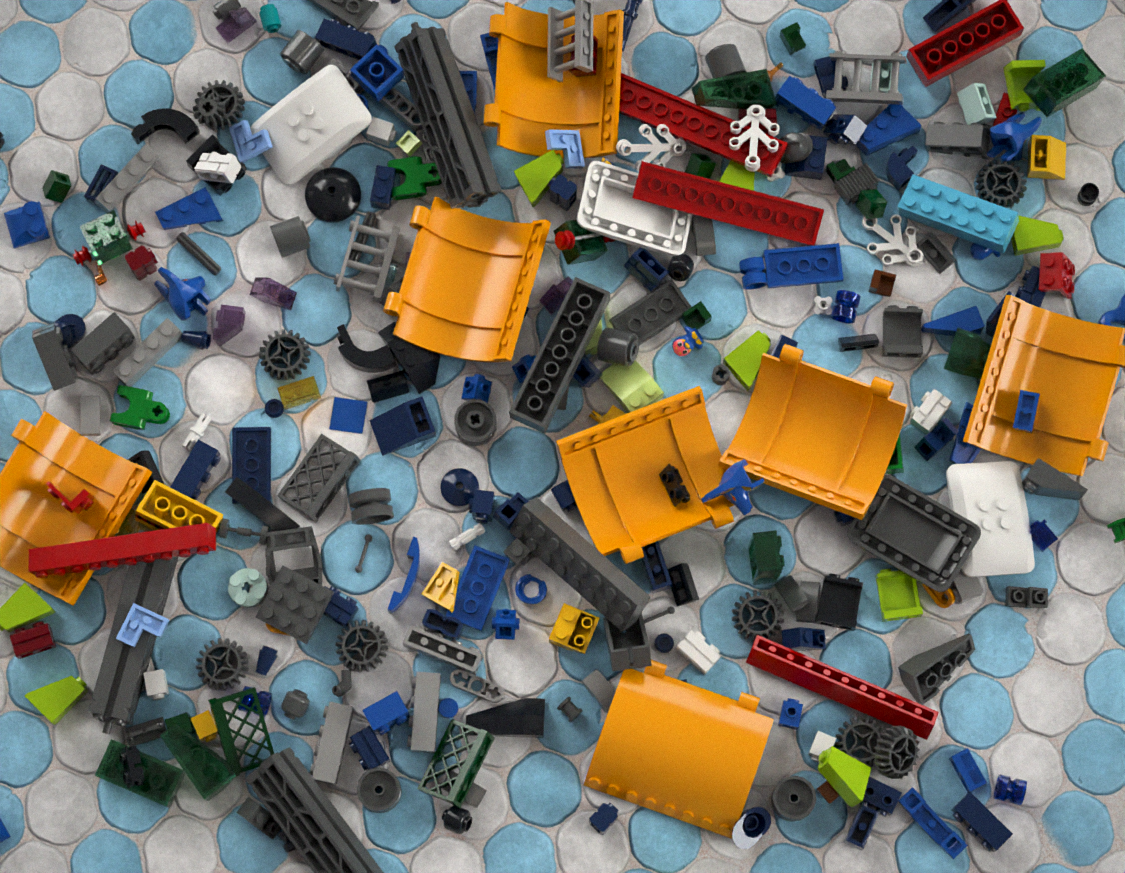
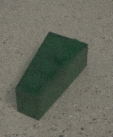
(736, 91)

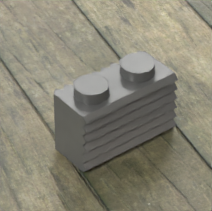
(851, 185)

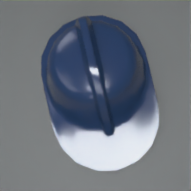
(71, 327)
(751, 827)

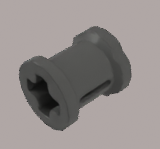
(724, 371)
(569, 709)

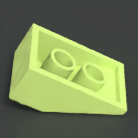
(631, 386)

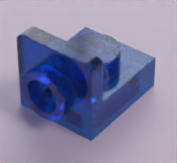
(1042, 535)

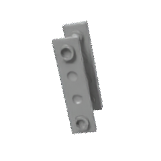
(583, 39)
(873, 96)
(385, 254)

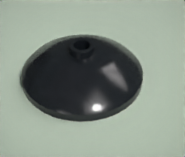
(336, 205)

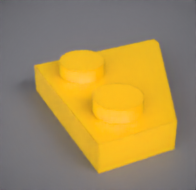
(443, 587)

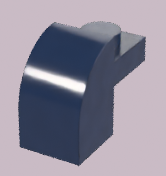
(897, 170)
(936, 439)
(509, 510)

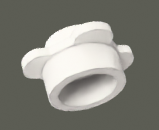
(779, 173)
(823, 310)

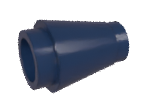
(198, 339)
(266, 659)

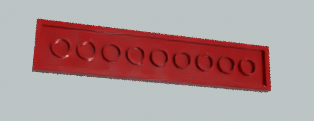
(692, 123)
(727, 203)

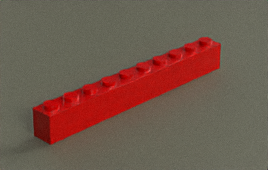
(122, 549)
(841, 687)

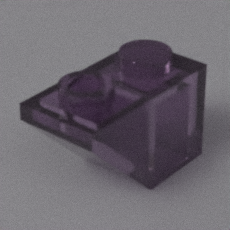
(273, 293)
(230, 323)

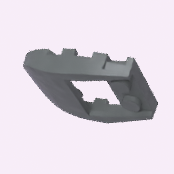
(289, 540)

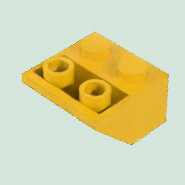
(1046, 157)
(573, 629)

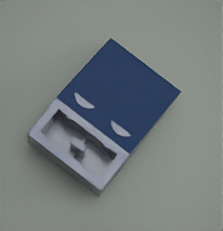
(403, 426)

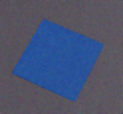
(348, 415)

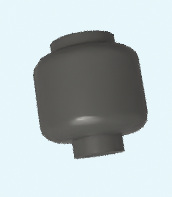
(295, 704)

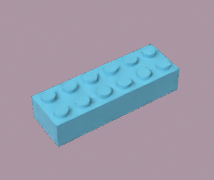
(958, 213)

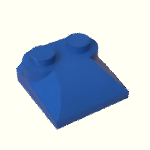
(27, 224)

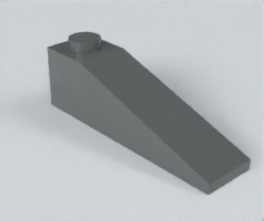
(928, 670)

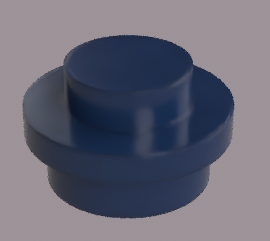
(274, 408)
(664, 643)

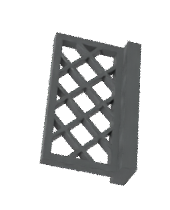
(333, 482)

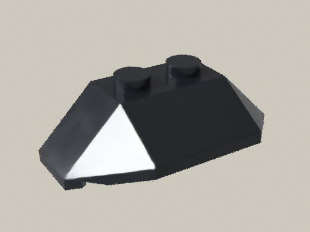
(417, 363)

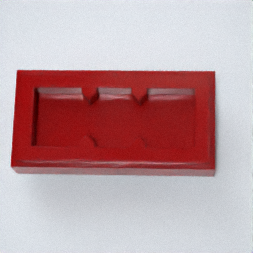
(1004, 110)

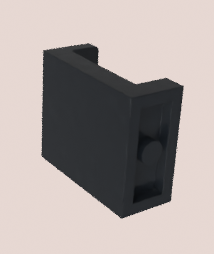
(209, 146)
(839, 602)

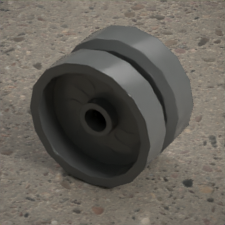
(475, 411)
(371, 506)
(382, 801)
(792, 810)

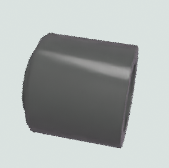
(301, 52)
(724, 61)
(291, 236)
(618, 347)

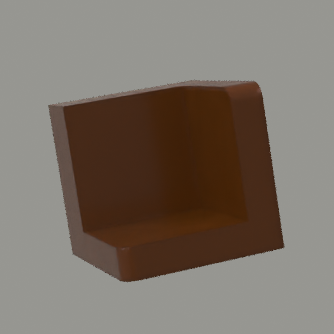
(882, 283)
(827, 792)

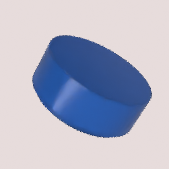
(448, 708)

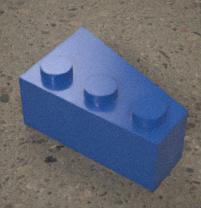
(805, 102)
(887, 128)

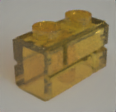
(299, 392)

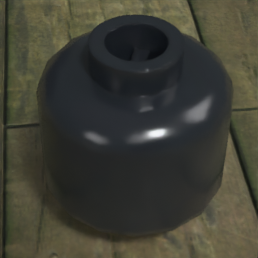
(680, 267)
(457, 819)

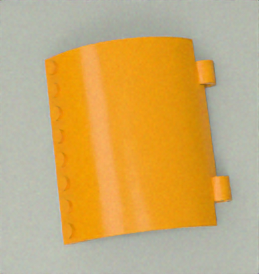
(532, 103)
(466, 283)
(1072, 370)
(817, 433)
(618, 467)
(37, 519)
(679, 749)

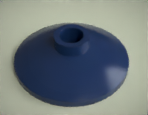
(461, 496)

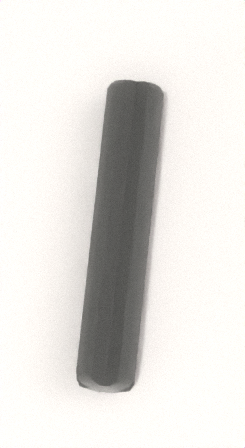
(362, 238)
(198, 253)

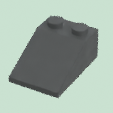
(1050, 482)

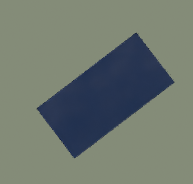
(252, 458)

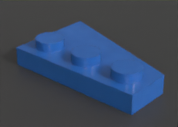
(190, 210)
(963, 452)

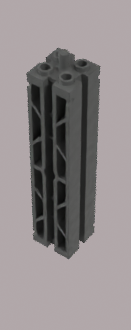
(447, 117)
(122, 665)
(309, 816)

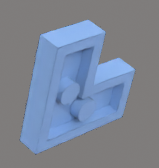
(570, 143)
(249, 145)
(139, 620)

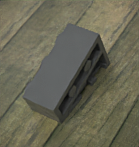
(957, 138)

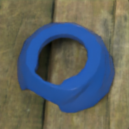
(522, 582)

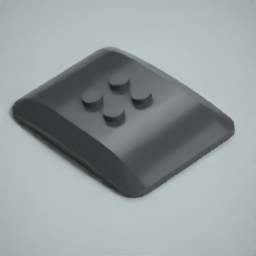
(915, 534)

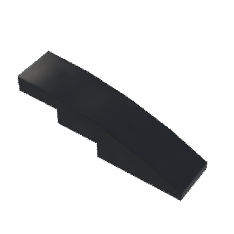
(260, 506)

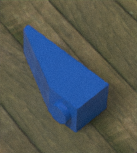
(966, 319)

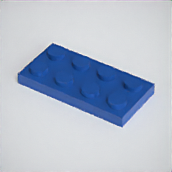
(803, 265)
(478, 587)

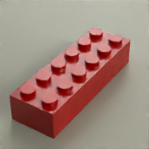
(964, 42)

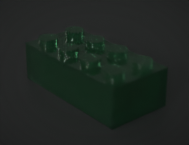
(1064, 82)
(765, 557)
(161, 778)

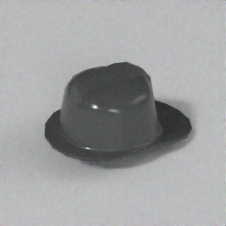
(798, 147)

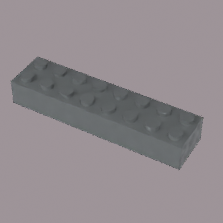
(559, 355)
(579, 564)

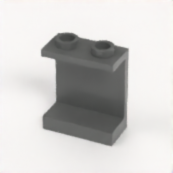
(902, 332)

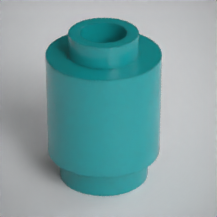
(270, 18)

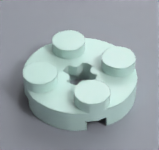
(241, 596)

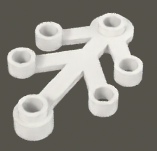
(754, 134)
(655, 146)
(895, 242)

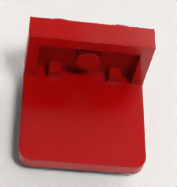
(1056, 273)
(81, 502)

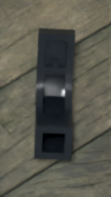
(165, 120)
(365, 361)

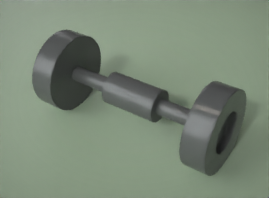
(224, 528)

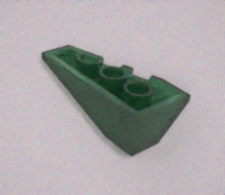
(967, 354)
(201, 764)

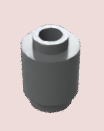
(222, 8)

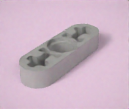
(465, 675)

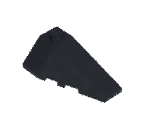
(512, 719)

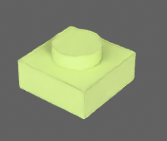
(409, 143)

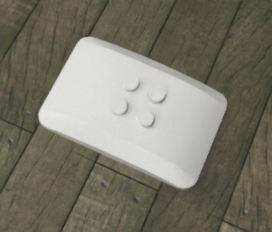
(312, 123)
(612, 212)
(995, 501)

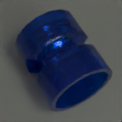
(845, 307)
(264, 700)
(1015, 794)

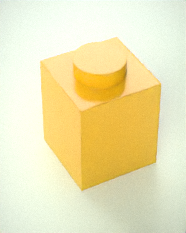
(205, 726)

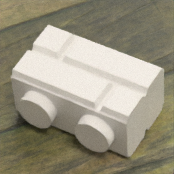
(218, 167)
(930, 411)
(698, 651)

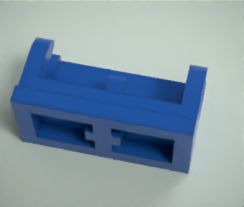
(1026, 411)
(967, 770)

